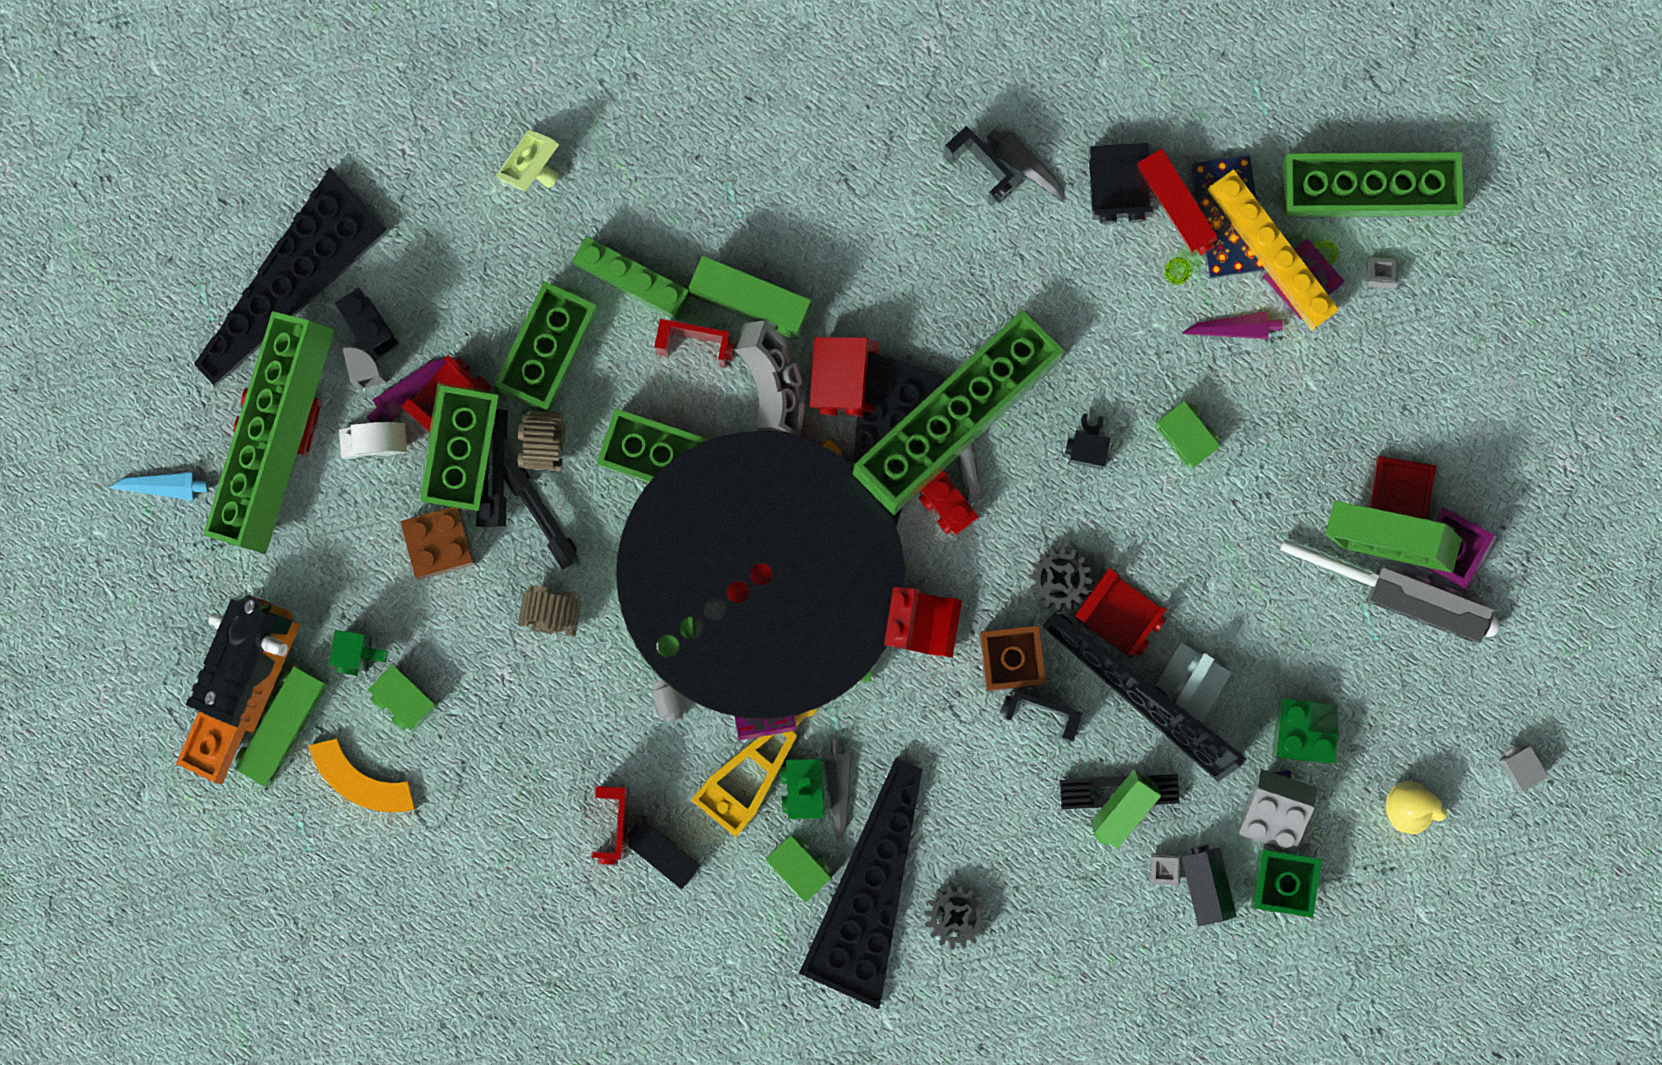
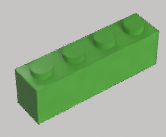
(631, 278)
(281, 726)

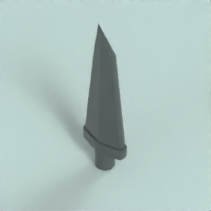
(1015, 154)
(838, 777)

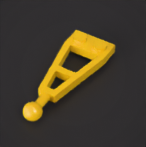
(726, 808)

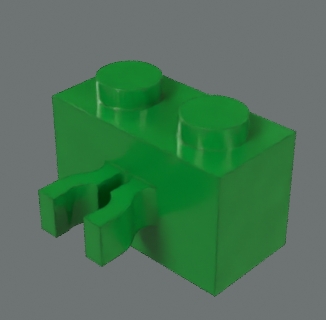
(353, 651)
(804, 789)

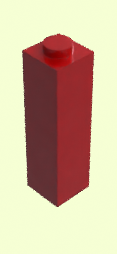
(1177, 203)

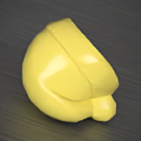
(1413, 807)

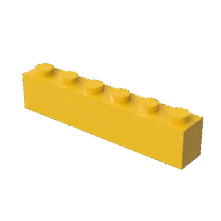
(1272, 250)

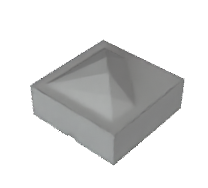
(1382, 272)
(1165, 869)

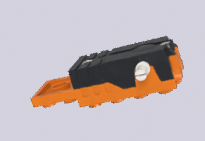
(235, 682)

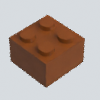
(437, 543)
(1012, 658)

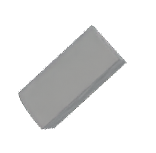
(363, 369)

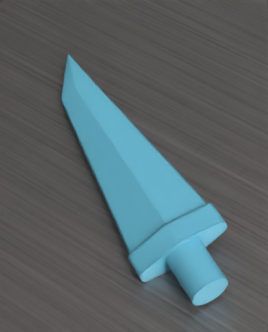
(169, 485)

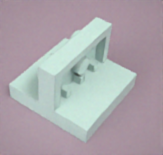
(1193, 681)

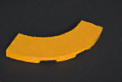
(356, 786)

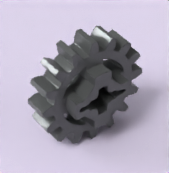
(1070, 571)
(947, 905)

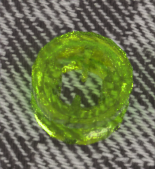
(1328, 245)
(1169, 267)

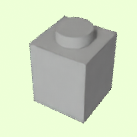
(1523, 767)

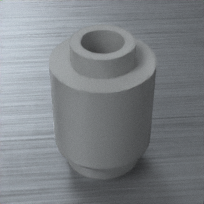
(668, 702)

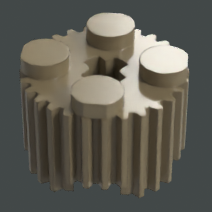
(542, 440)
(549, 611)

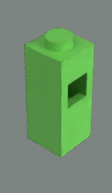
(1125, 809)

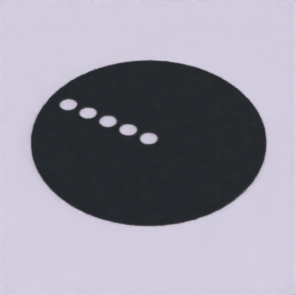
(747, 505)

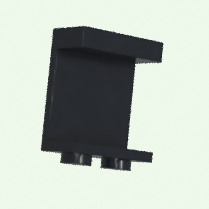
(968, 140)
(1117, 184)
(367, 324)
(1071, 721)

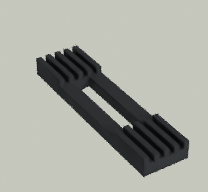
(518, 481)
(493, 509)
(1076, 792)

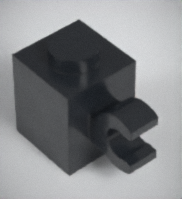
(1088, 447)

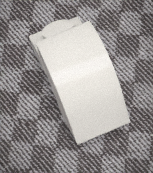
(373, 439)

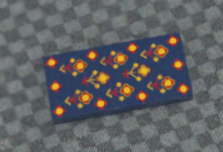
(1231, 252)

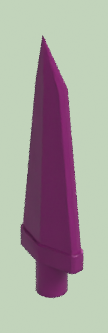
(1243, 326)
(391, 400)

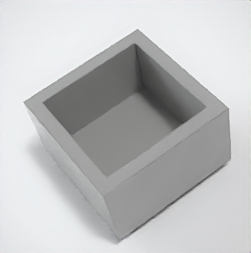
(1278, 810)

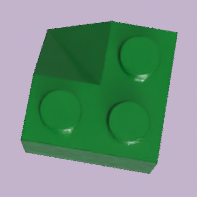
(1305, 731)
(1286, 883)

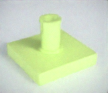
(529, 162)

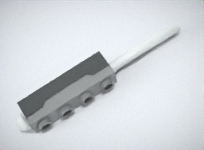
(1413, 597)

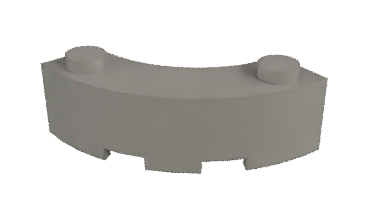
(775, 378)

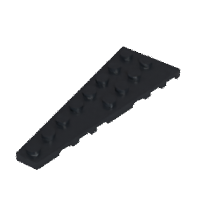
(312, 253)
(895, 393)
(1153, 703)
(860, 921)

